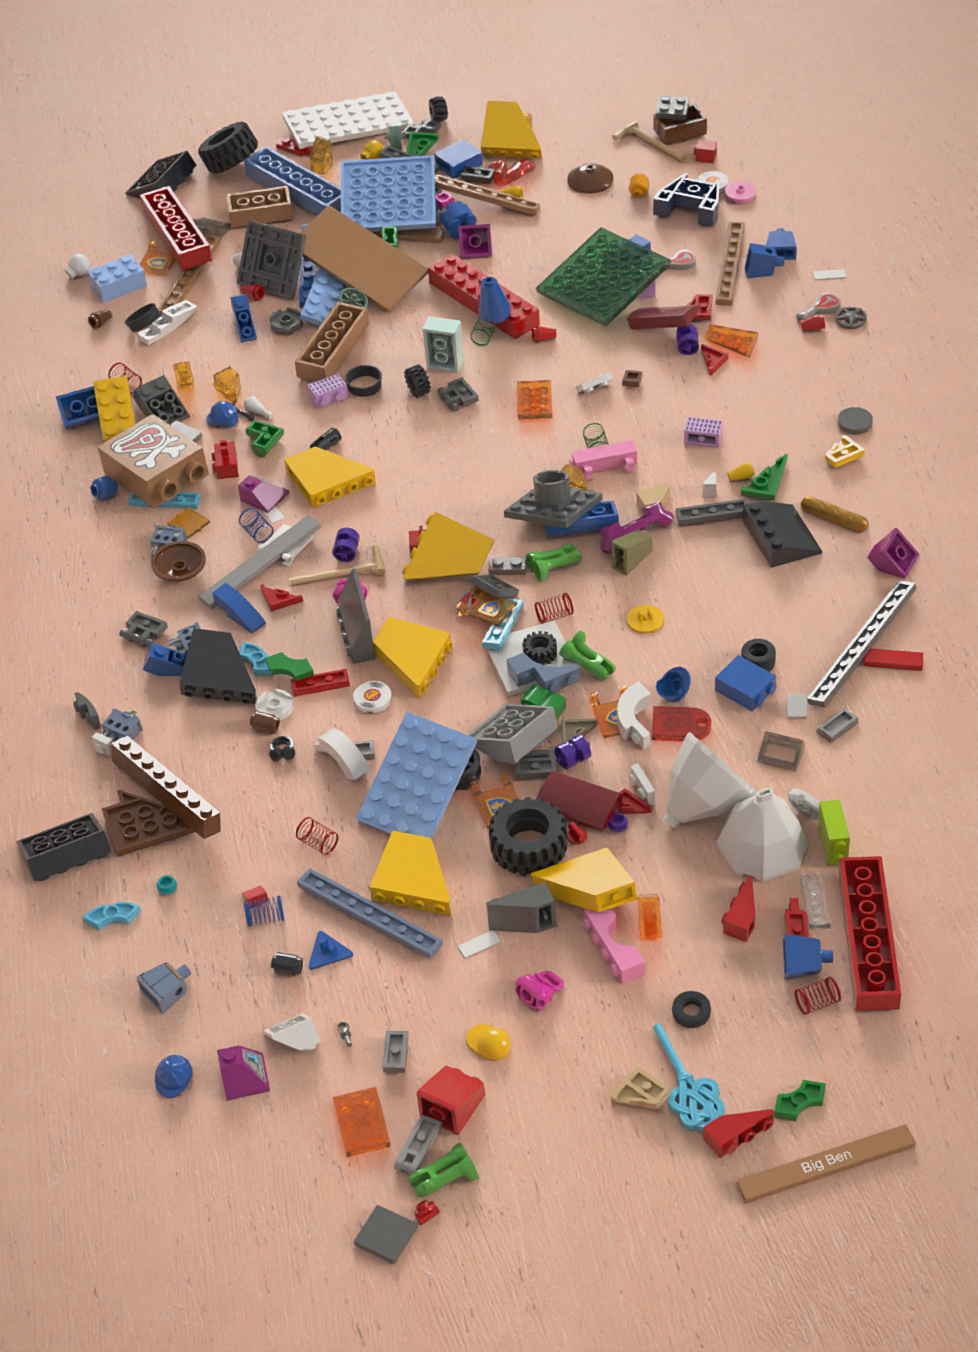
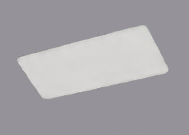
(829, 274)
(274, 515)
(479, 943)

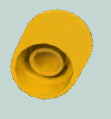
(488, 1042)

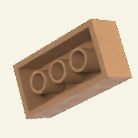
(260, 206)

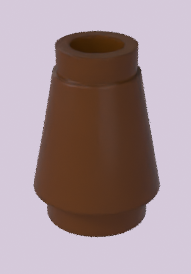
(98, 318)

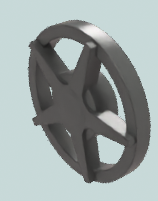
(851, 317)

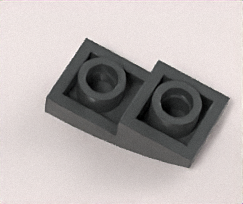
(86, 710)

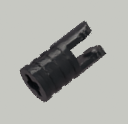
(328, 439)

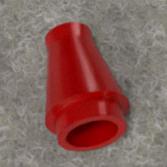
(253, 291)
(814, 323)
(543, 333)

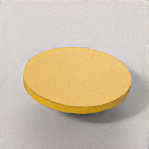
(645, 619)

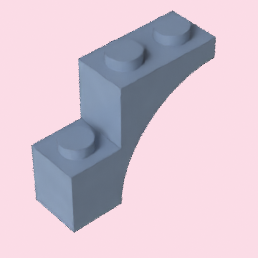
(525, 670)

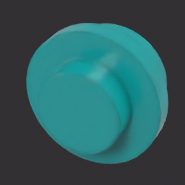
(166, 885)

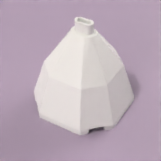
(702, 784)
(762, 838)

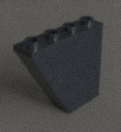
(216, 669)

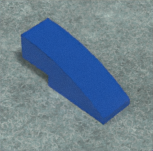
(238, 608)

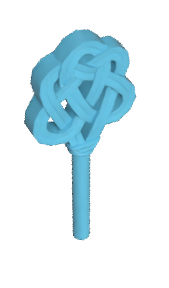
(702, 1092)

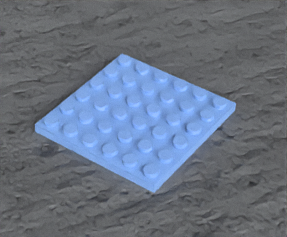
(389, 192)

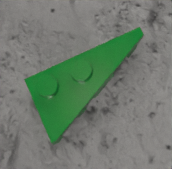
(421, 142)
(767, 483)

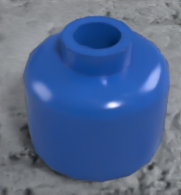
(104, 488)

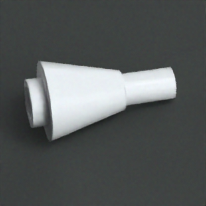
(253, 405)

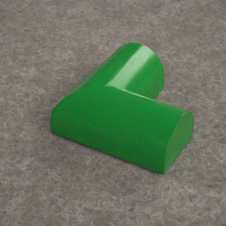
(265, 435)

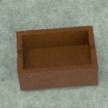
(680, 130)

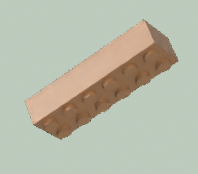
(332, 342)

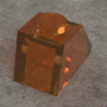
(649, 916)

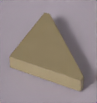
(576, 727)

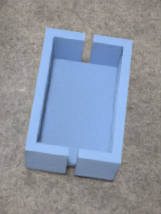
(117, 278)

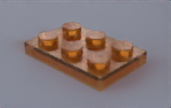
(534, 399)
(361, 1122)

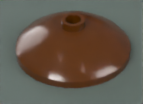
(590, 178)
(178, 561)

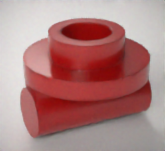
(576, 834)
(425, 1211)

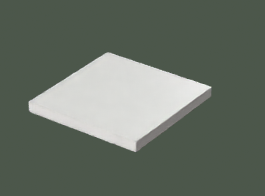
(513, 647)

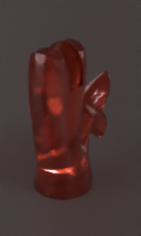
(503, 177)

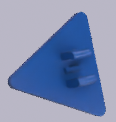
(327, 951)

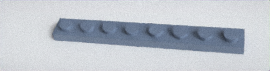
(370, 913)

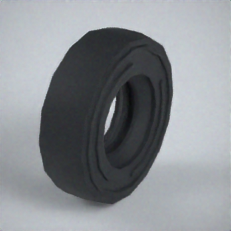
(691, 997)

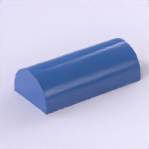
(78, 407)
(592, 521)

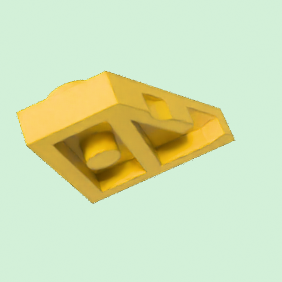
(844, 452)

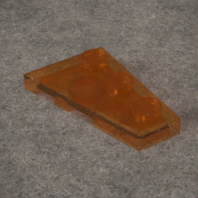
(734, 339)

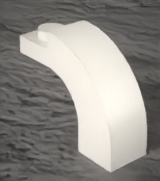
(629, 705)
(344, 752)

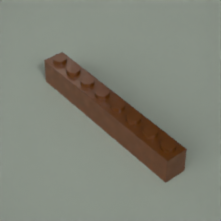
(166, 787)

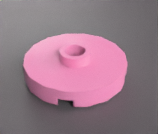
(740, 192)

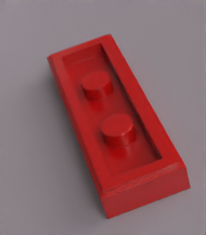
(894, 659)
(320, 682)

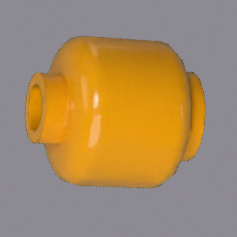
(639, 185)

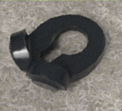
(287, 752)

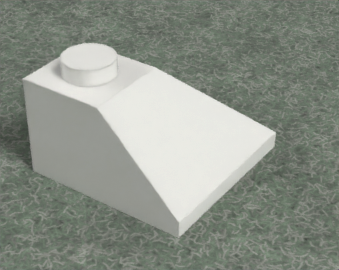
(295, 1032)

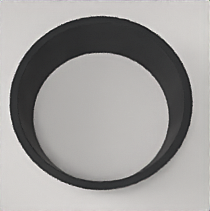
(142, 317)
(363, 370)

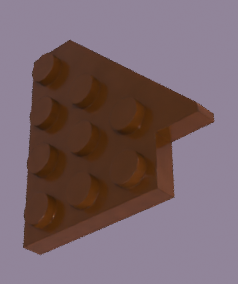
(141, 823)

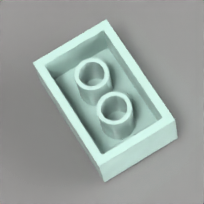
(443, 344)

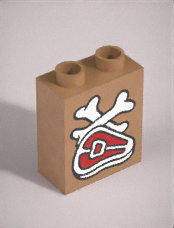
(153, 461)

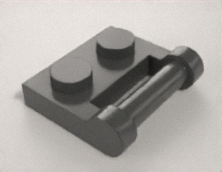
(536, 764)

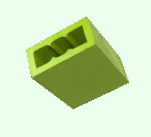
(833, 831)

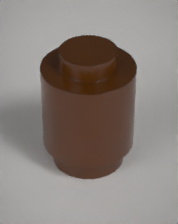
(264, 722)

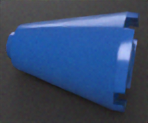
(493, 302)

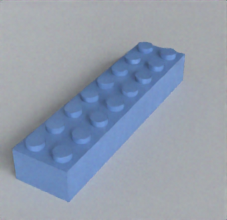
(303, 185)

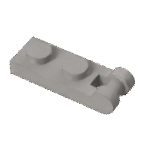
(418, 1144)

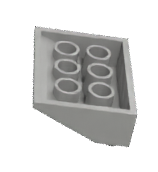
(514, 731)

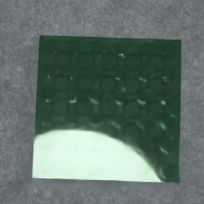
(603, 276)

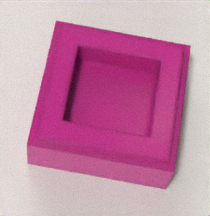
(444, 199)

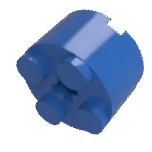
(457, 215)

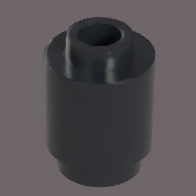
(287, 964)

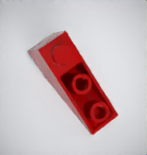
(741, 917)
(732, 1130)

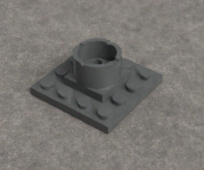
(271, 258)
(553, 501)

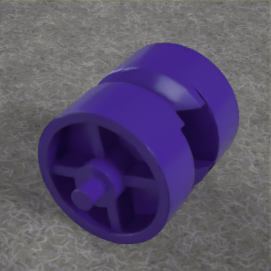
(687, 339)
(346, 544)
(575, 750)

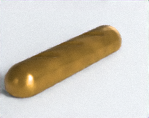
(834, 514)

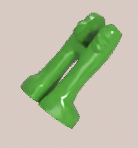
(544, 561)
(594, 663)
(428, 1180)

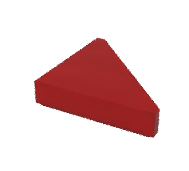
(713, 358)
(279, 598)
(633, 804)

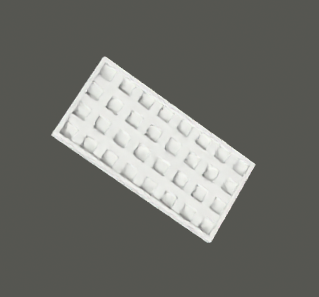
(346, 119)

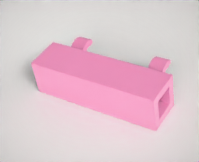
(605, 458)

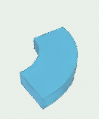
(256, 657)
(115, 913)

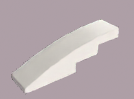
(170, 320)

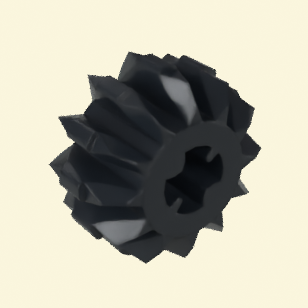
(438, 108)

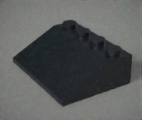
(164, 173)
(779, 532)
(64, 847)

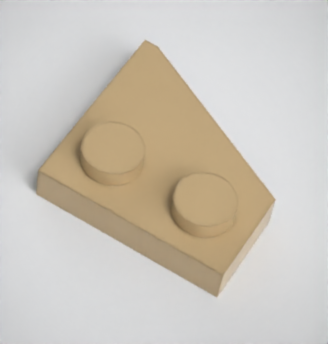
(641, 1090)

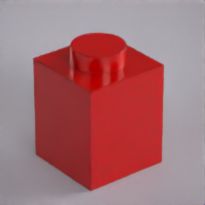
(705, 151)

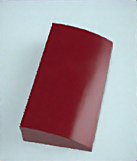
(662, 317)
(581, 800)

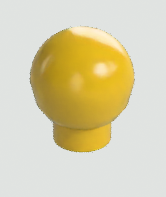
(372, 150)

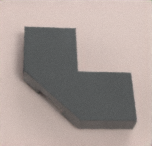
(426, 126)

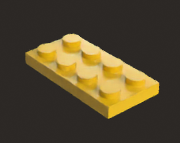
(113, 406)

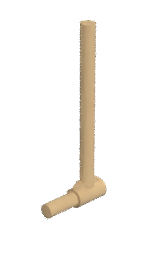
(633, 128)
(376, 566)

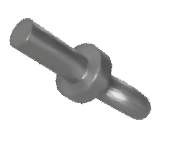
(345, 1033)

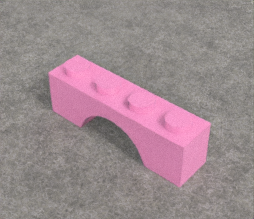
(623, 960)

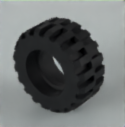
(228, 147)
(528, 816)

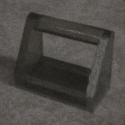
(211, 227)
(783, 741)

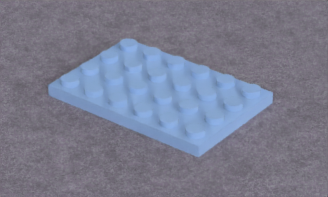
(417, 777)

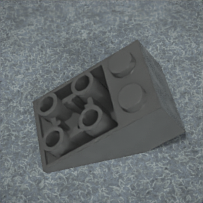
(161, 400)
(523, 911)

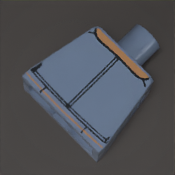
(164, 985)

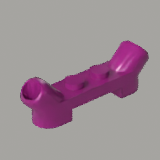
(651, 513)

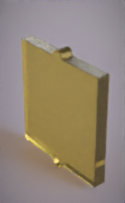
(189, 521)

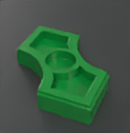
(296, 668)
(792, 1104)

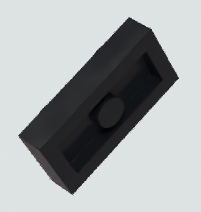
(477, 174)

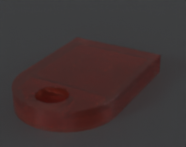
(676, 722)

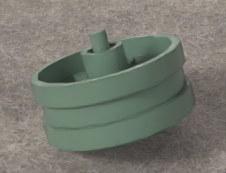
(395, 135)
(353, 297)

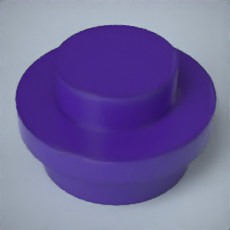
(618, 823)

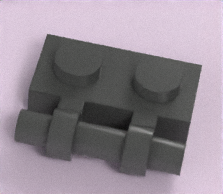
(462, 394)
(144, 624)

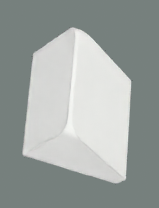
(709, 486)
(796, 706)

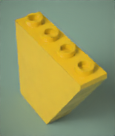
(508, 132)
(326, 476)
(447, 550)
(412, 652)
(411, 875)
(589, 881)

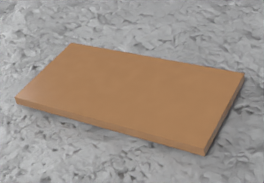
(360, 258)

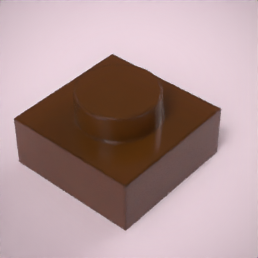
(632, 378)

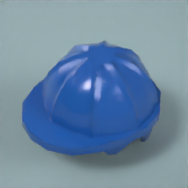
(223, 414)
(674, 684)
(173, 1076)

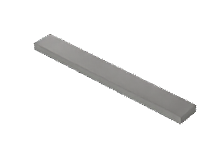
(263, 558)

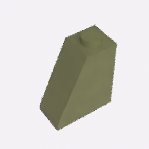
(630, 551)

